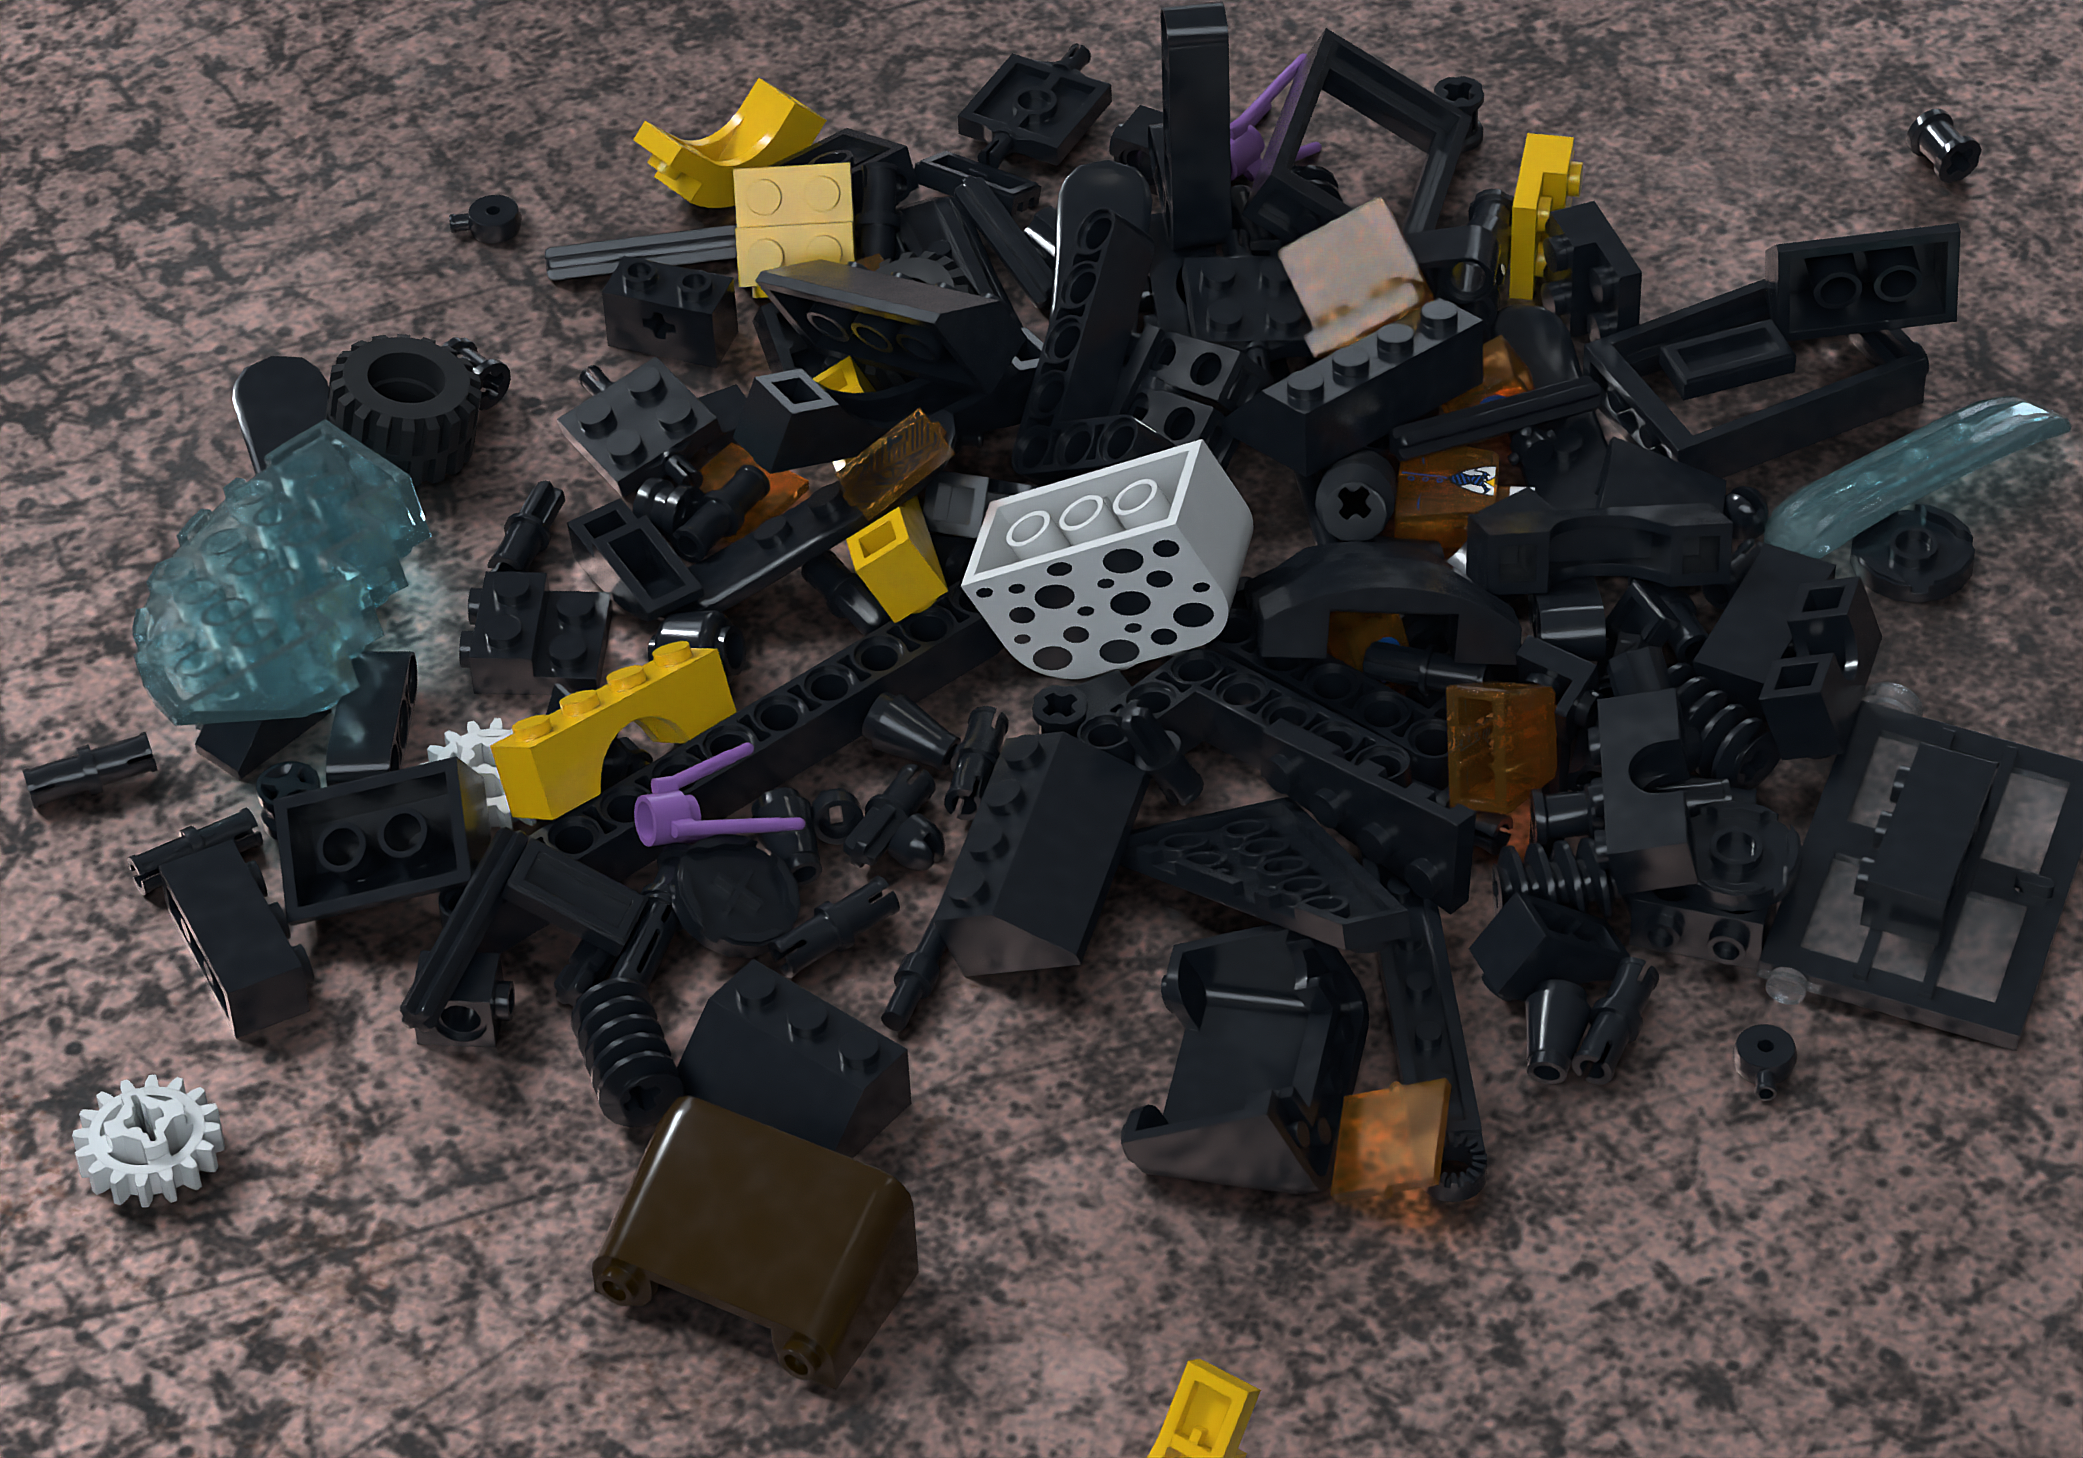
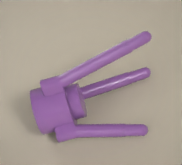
(1247, 141)
(673, 817)

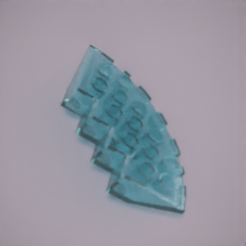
(278, 585)

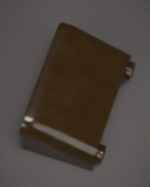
(763, 1233)

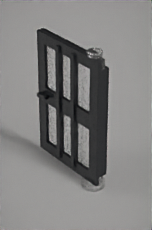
(2004, 912)

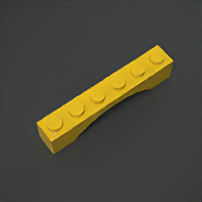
(895, 551)

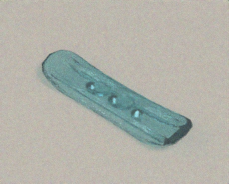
(1875, 486)

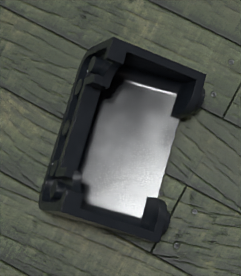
(1260, 1065)

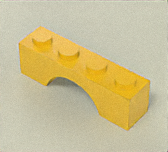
(559, 757)

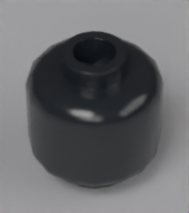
(704, 630)

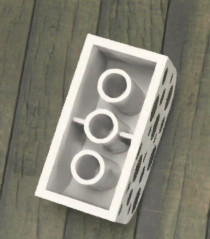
(1112, 563)

